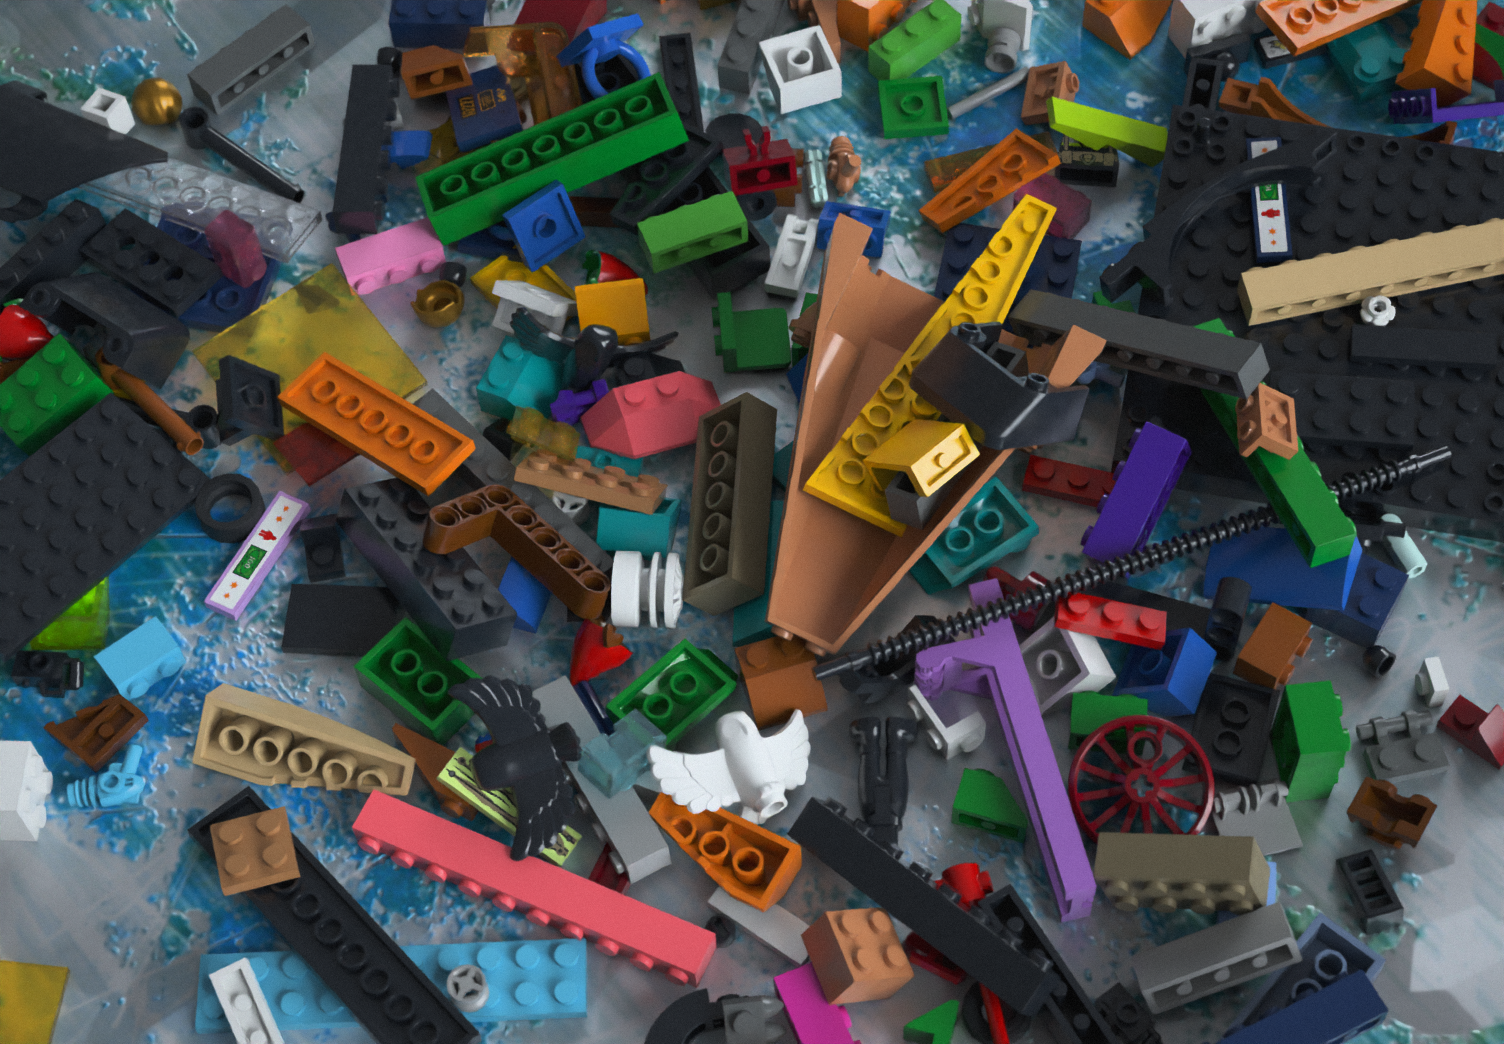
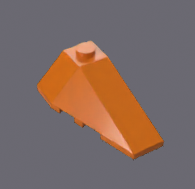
(1125, 23)
(733, 851)

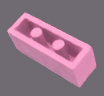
(391, 256)

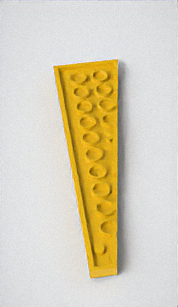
(978, 298)

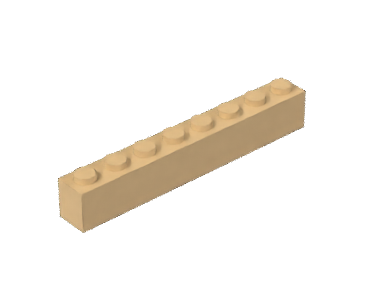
(1376, 270)

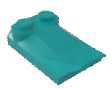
(1367, 61)
(975, 539)

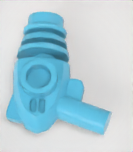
(112, 787)

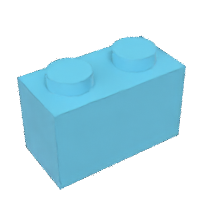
(140, 659)

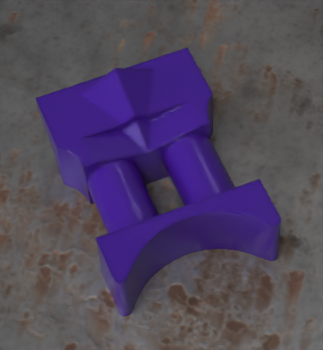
(571, 406)

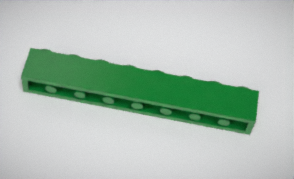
(1291, 486)

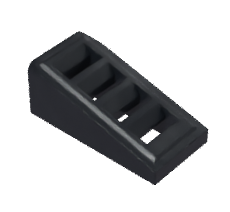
(1376, 914)

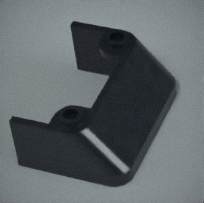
(989, 399)

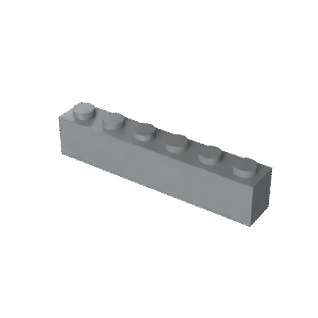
(623, 818)

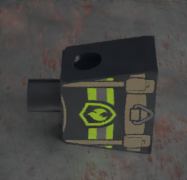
(1085, 165)

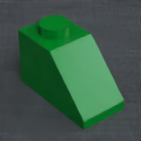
(988, 806)

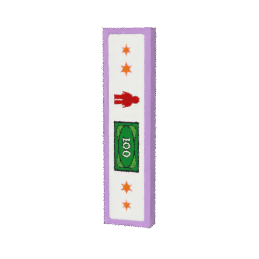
(257, 555)

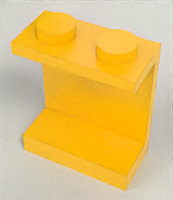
(924, 450)

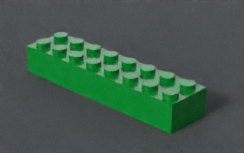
(567, 148)

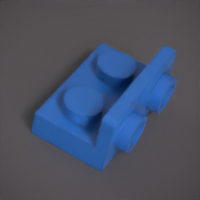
(872, 217)

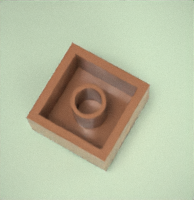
(857, 955)

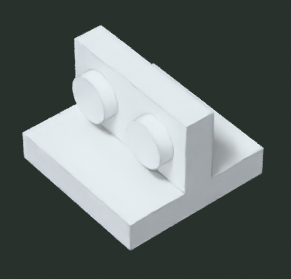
(544, 305)

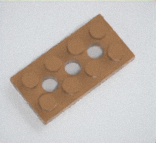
(590, 482)

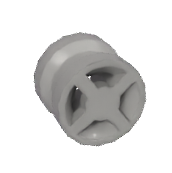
(463, 980)

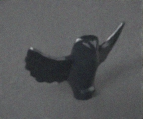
(581, 357)
(522, 758)

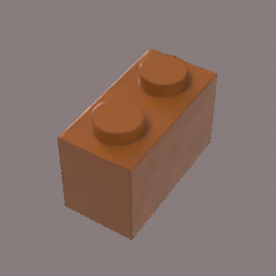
(1273, 647)

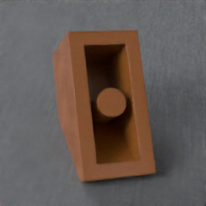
(433, 71)

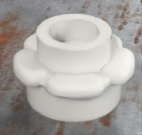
(1374, 318)

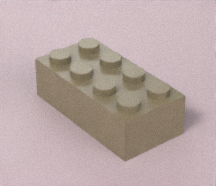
(1182, 872)

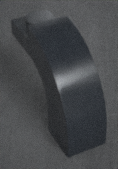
(887, 678)
(688, 1019)

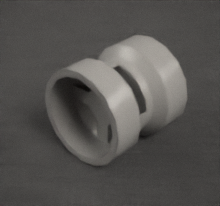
(1002, 50)

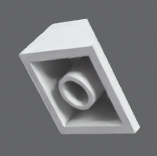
(1003, 14)
(801, 69)
(1063, 664)

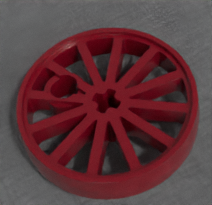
(1141, 769)

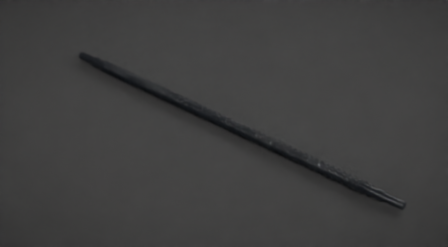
(1347, 487)

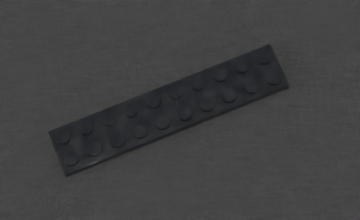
(346, 946)

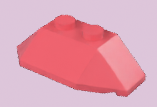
(649, 415)

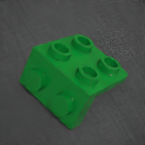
(750, 337)

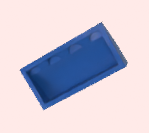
(1279, 571)

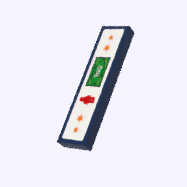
(1269, 210)

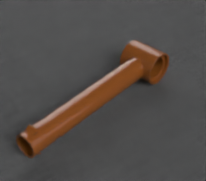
(151, 404)

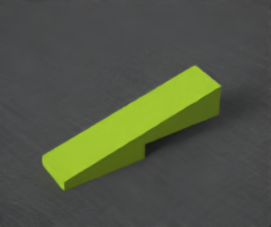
(1098, 127)

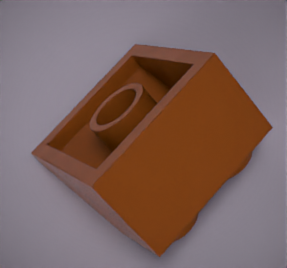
(779, 680)

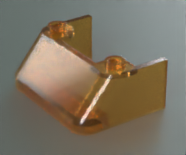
(530, 53)

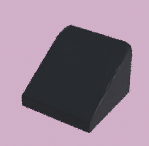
(500, 440)

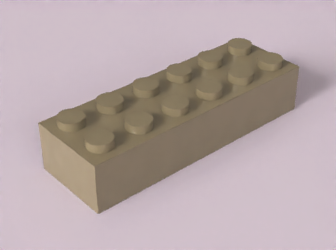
(730, 505)

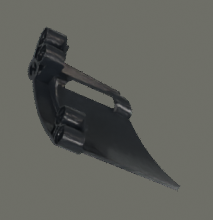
(56, 150)

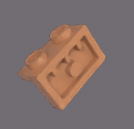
(1046, 82)
(1267, 422)

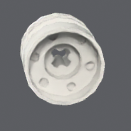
(646, 589)

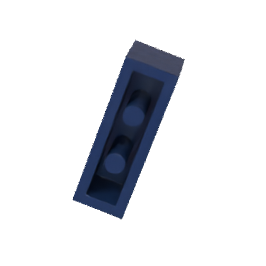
(435, 22)

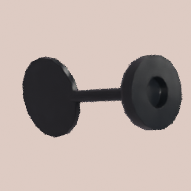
(729, 130)

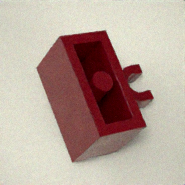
(759, 165)

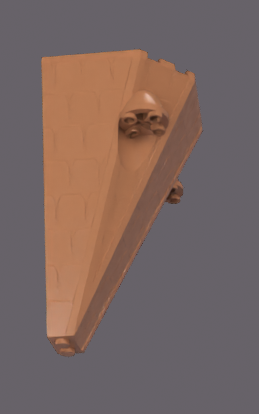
(828, 561)

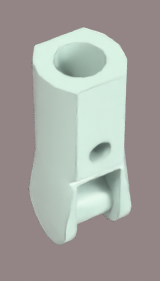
(1403, 551)

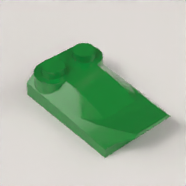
(677, 691)

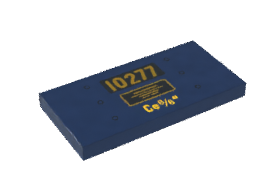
(484, 110)

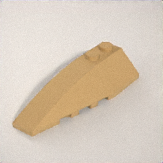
(292, 746)

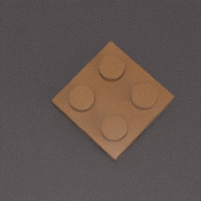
(254, 851)

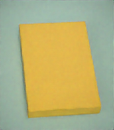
(510, 270)

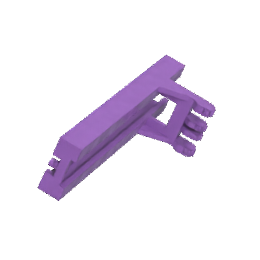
(1008, 686)

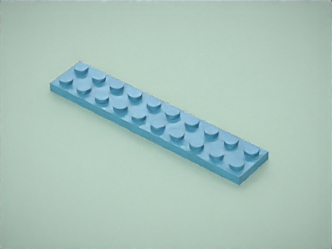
(522, 977)

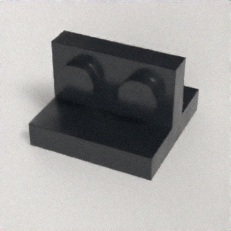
(247, 401)

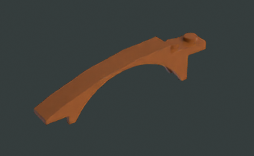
(1268, 102)

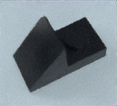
(323, 548)

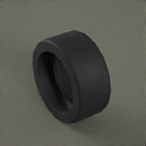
(221, 487)

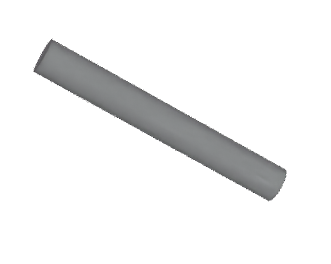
(988, 93)

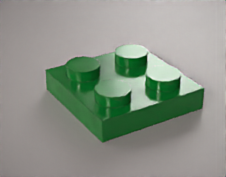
(913, 107)

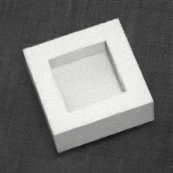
(1432, 682)

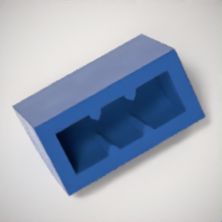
(525, 595)

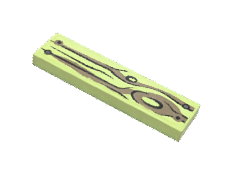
(499, 805)

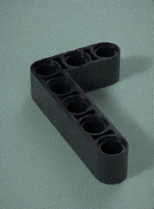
(1216, 626)

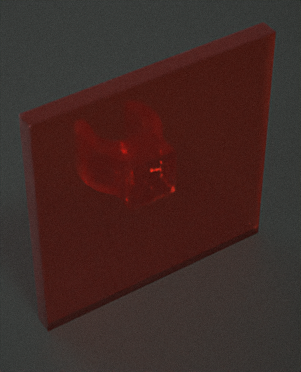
(313, 452)

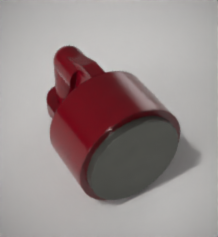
(1033, 618)

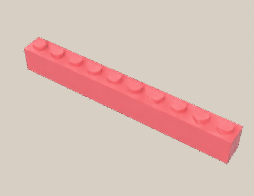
(536, 889)

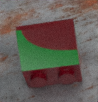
(1489, 46)

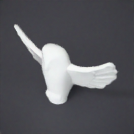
(740, 770)

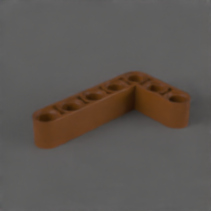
(526, 537)

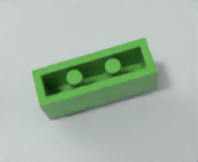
(915, 42)
(692, 231)

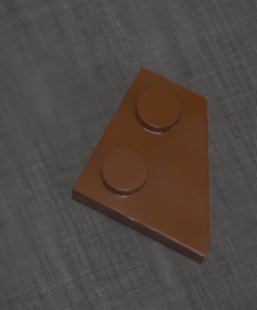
(98, 730)

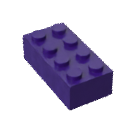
(1138, 495)

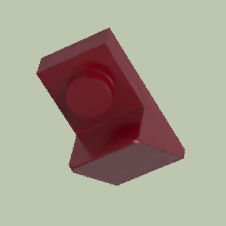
(1476, 729)

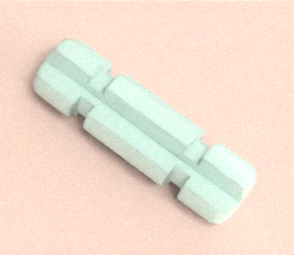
(815, 178)

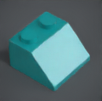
(520, 380)
(636, 531)

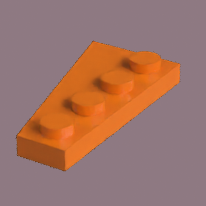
(992, 177)

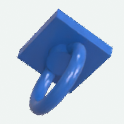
(600, 44)
(541, 226)

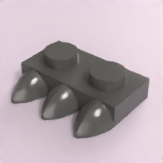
(746, 1020)

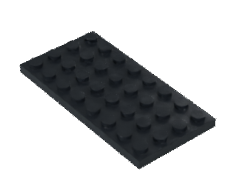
(82, 513)

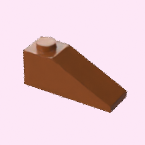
(430, 762)

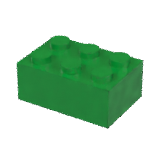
(48, 394)
(415, 682)
(1309, 740)

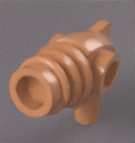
(843, 165)

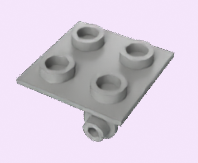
(1258, 813)

